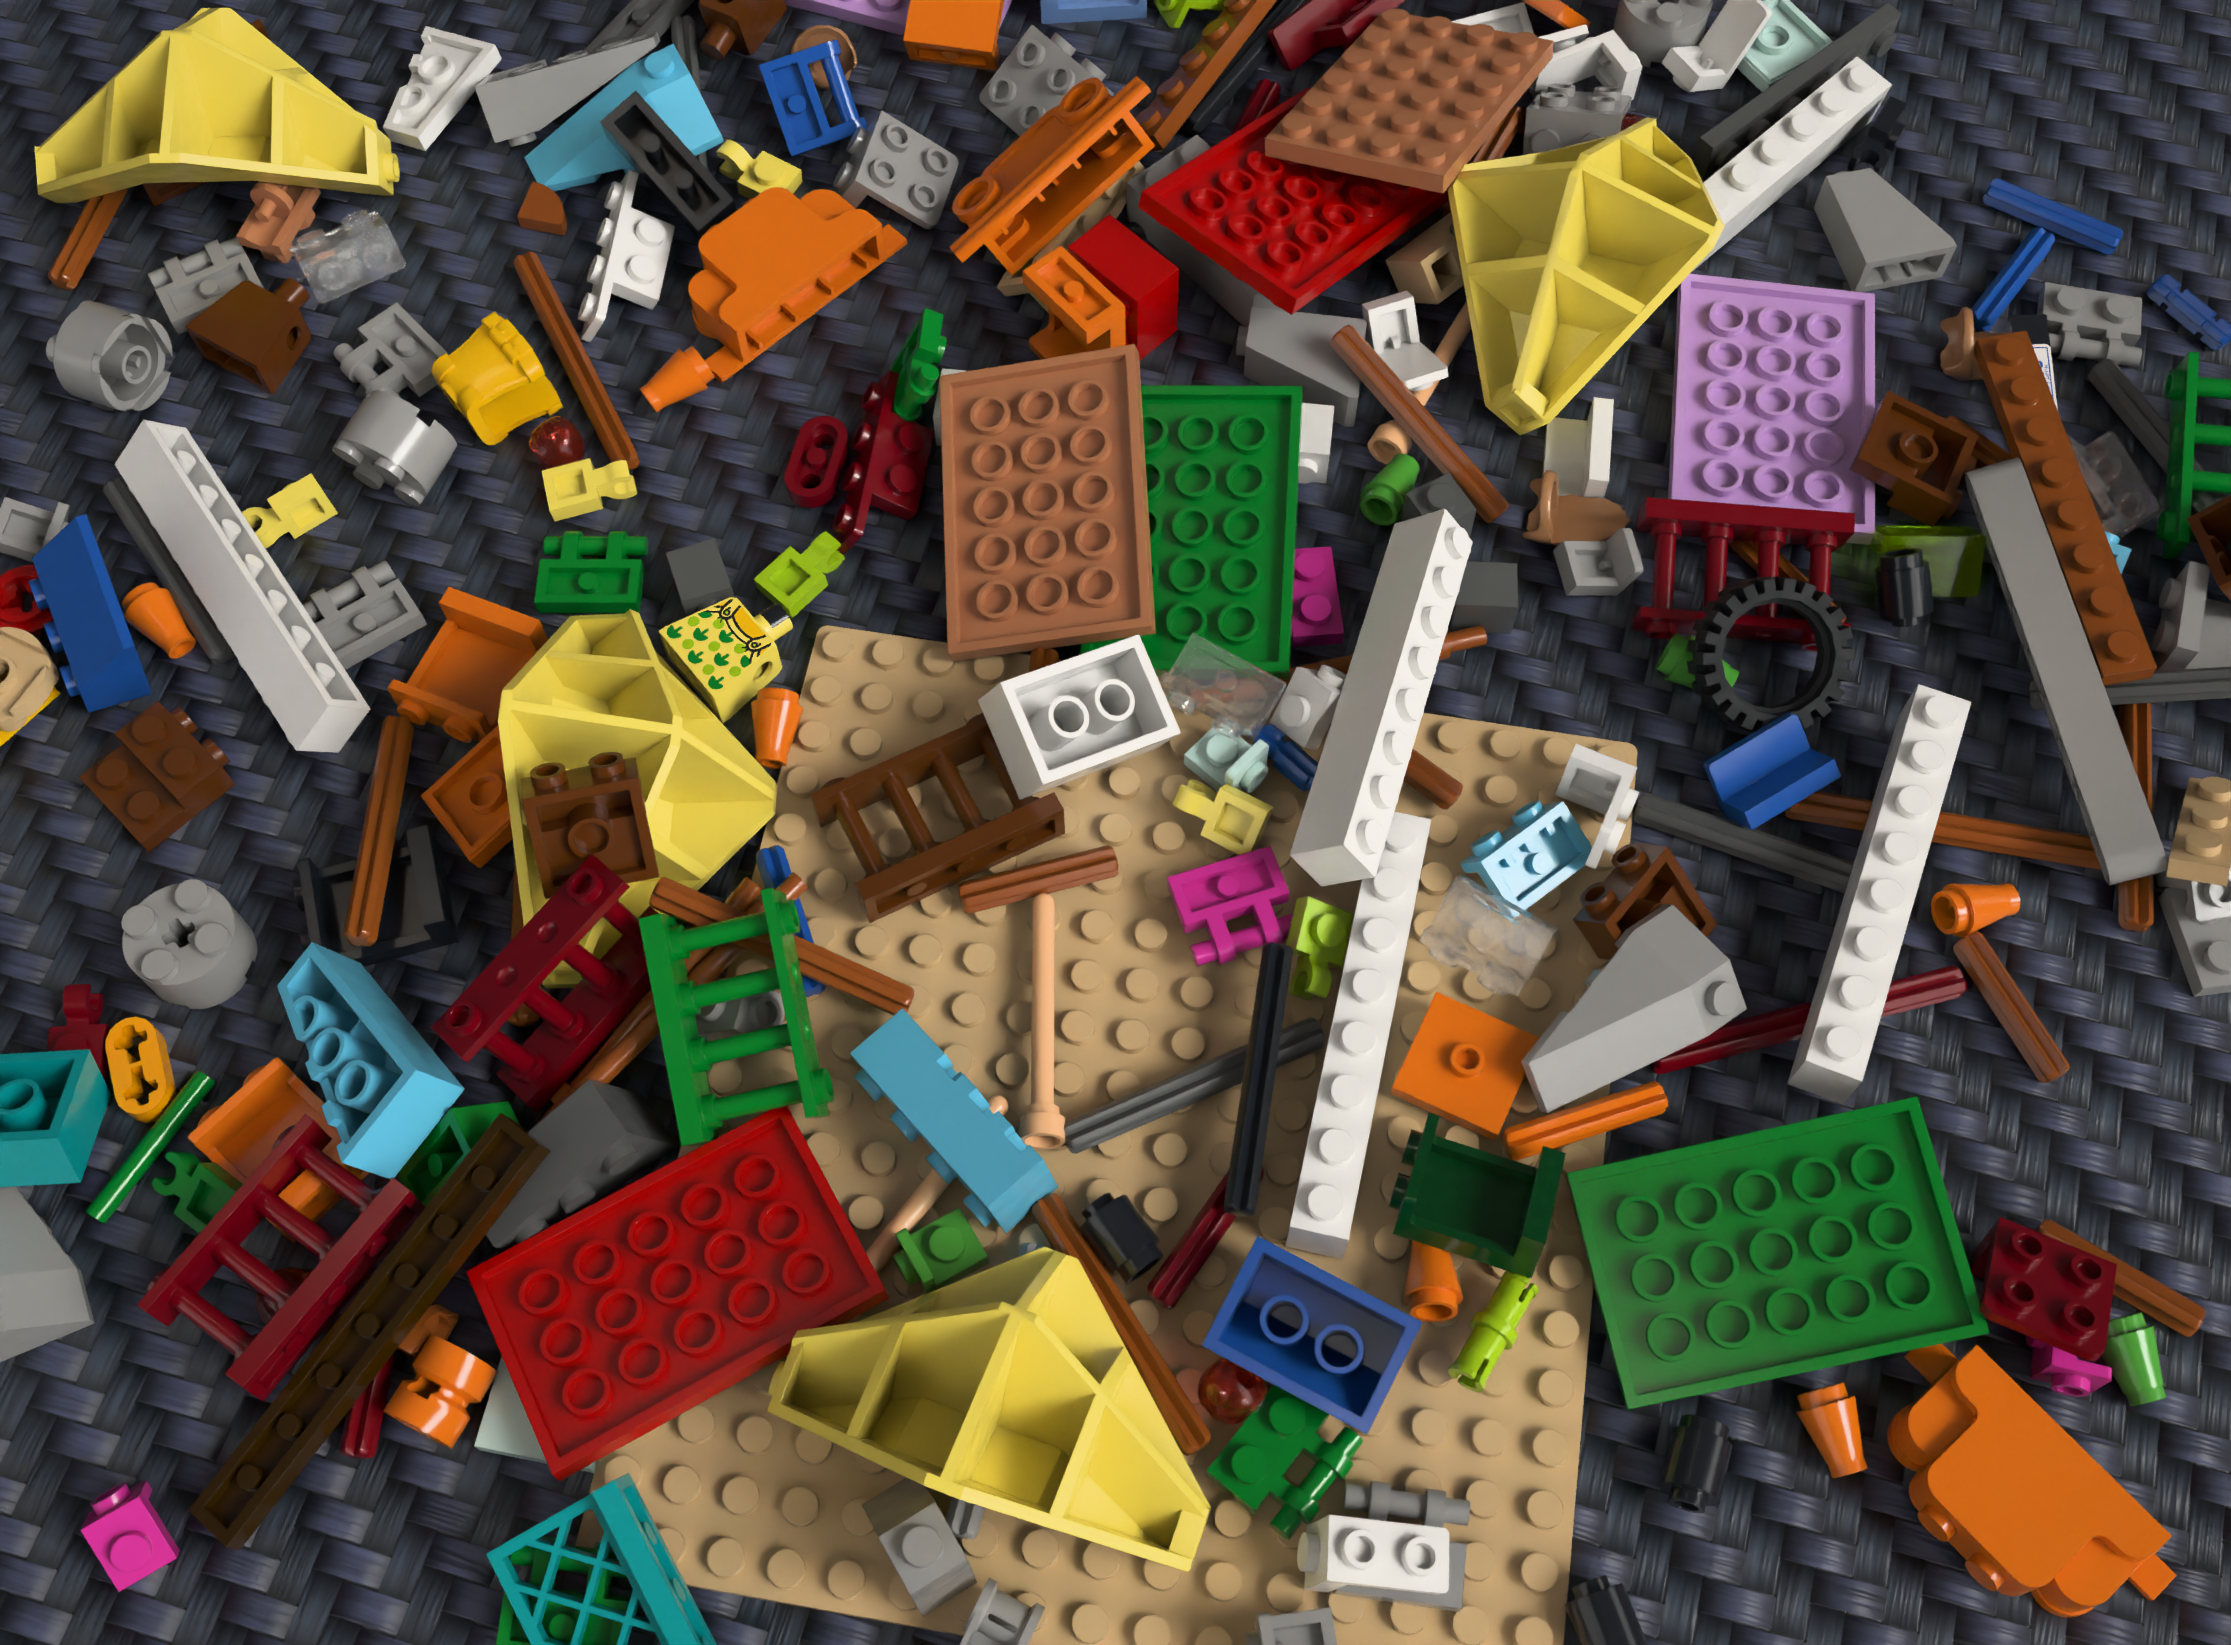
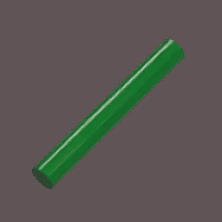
(150, 1147)

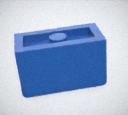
(1768, 772)

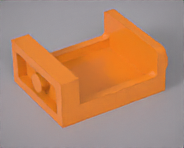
(954, 32)
(1080, 308)
(468, 666)
(249, 1122)

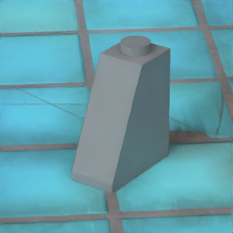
(1879, 232)
(1298, 352)
(920, 1544)

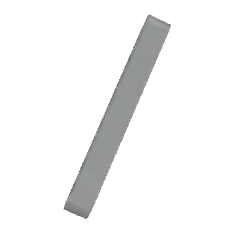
(2065, 674)

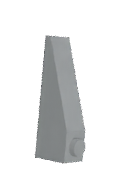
(535, 94)
(1646, 1003)
(39, 1282)

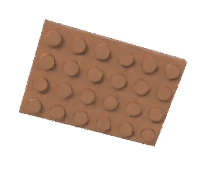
(1410, 100)
(1045, 504)

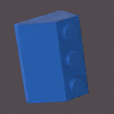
(87, 620)
(1312, 1334)

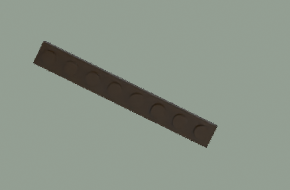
(368, 1332)

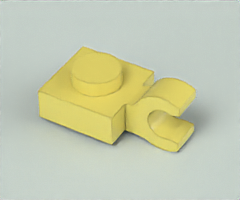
(757, 174)
(578, 487)
(294, 510)
(1231, 816)

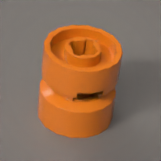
(441, 1391)

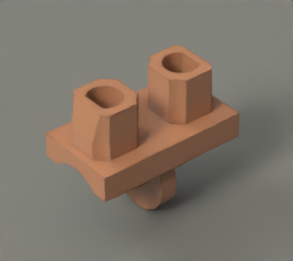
(277, 218)

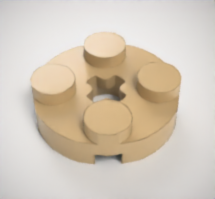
(28, 679)

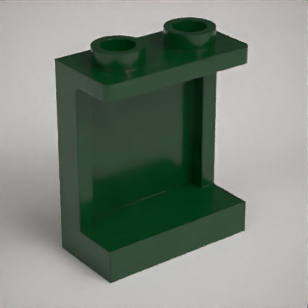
(1476, 1200)

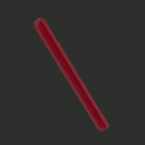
(1789, 1023)

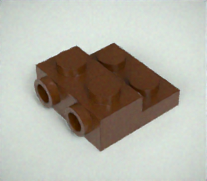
(1916, 458)
(159, 775)
(588, 813)
(1637, 886)

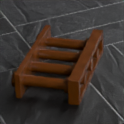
(934, 863)

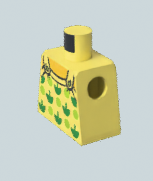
(727, 652)

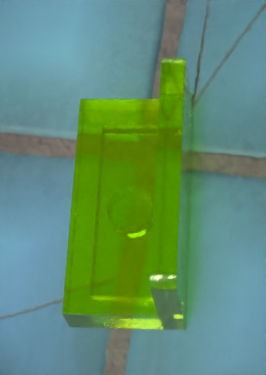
(1952, 554)

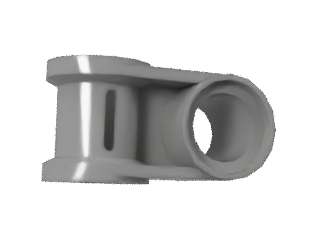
(1000, 1619)

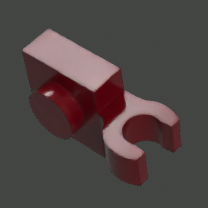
(82, 1026)

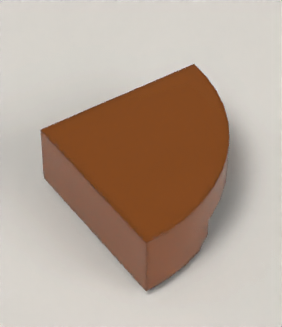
(542, 211)
(430, 1323)

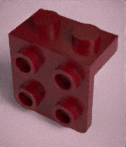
(2045, 1288)

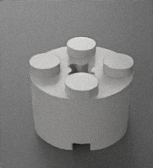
(1658, 25)
(111, 356)
(395, 447)
(188, 945)

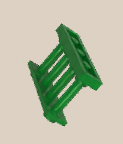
(2183, 388)
(680, 1000)

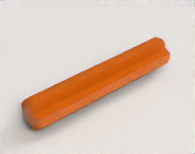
(1585, 1120)

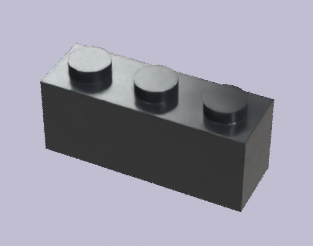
(667, 165)

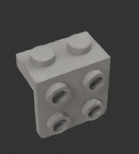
(1035, 79)
(1570, 117)
(897, 170)
(2192, 628)

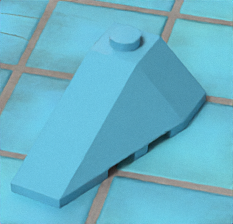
(579, 148)

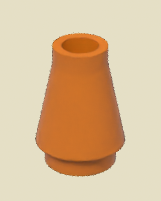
(677, 379)
(157, 617)
(774, 725)
(1969, 907)
(1431, 1284)
(1834, 1428)

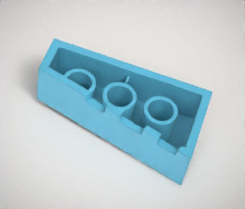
(372, 1064)
(953, 1121)

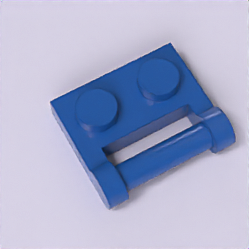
(798, 102)

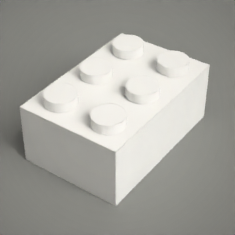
(1078, 716)

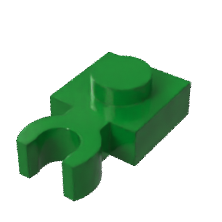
(200, 1186)

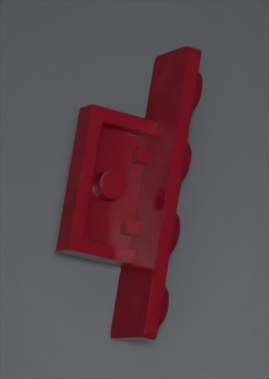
(1324, 25)
(886, 466)

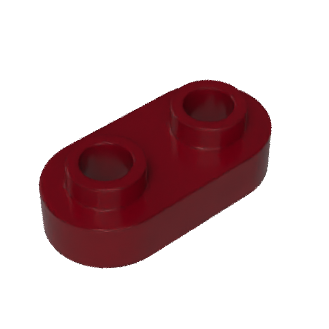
(814, 465)

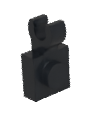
(1883, 135)

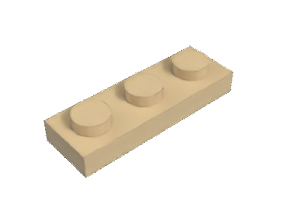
(2203, 833)

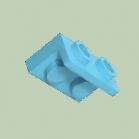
(1531, 854)

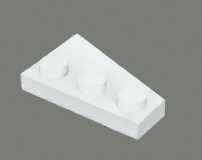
(439, 86)

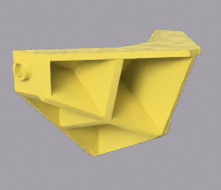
(213, 109)
(1572, 259)
(609, 691)
(1007, 1401)

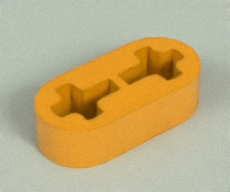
(127, 1072)

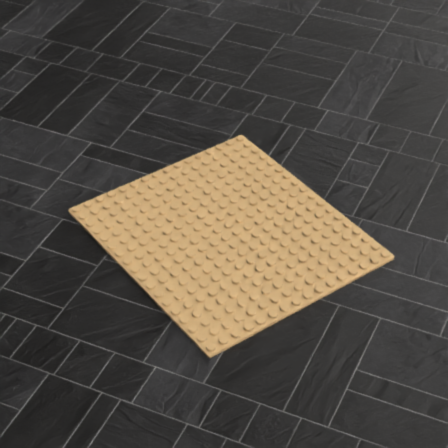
(780, 1510)

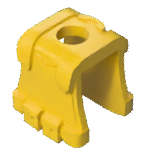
(496, 380)

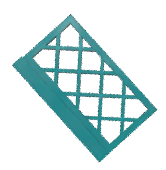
(640, 1557)

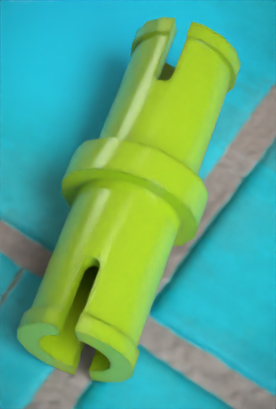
(1493, 1331)

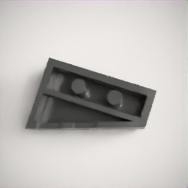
(595, 1145)

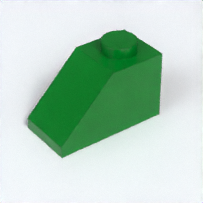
(448, 1146)

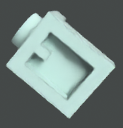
(1228, 761)

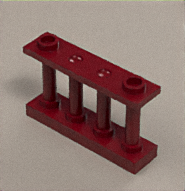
(1718, 526)
(585, 1015)
(301, 1309)

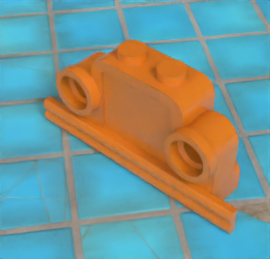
(1052, 173)
(779, 267)
(2019, 1490)

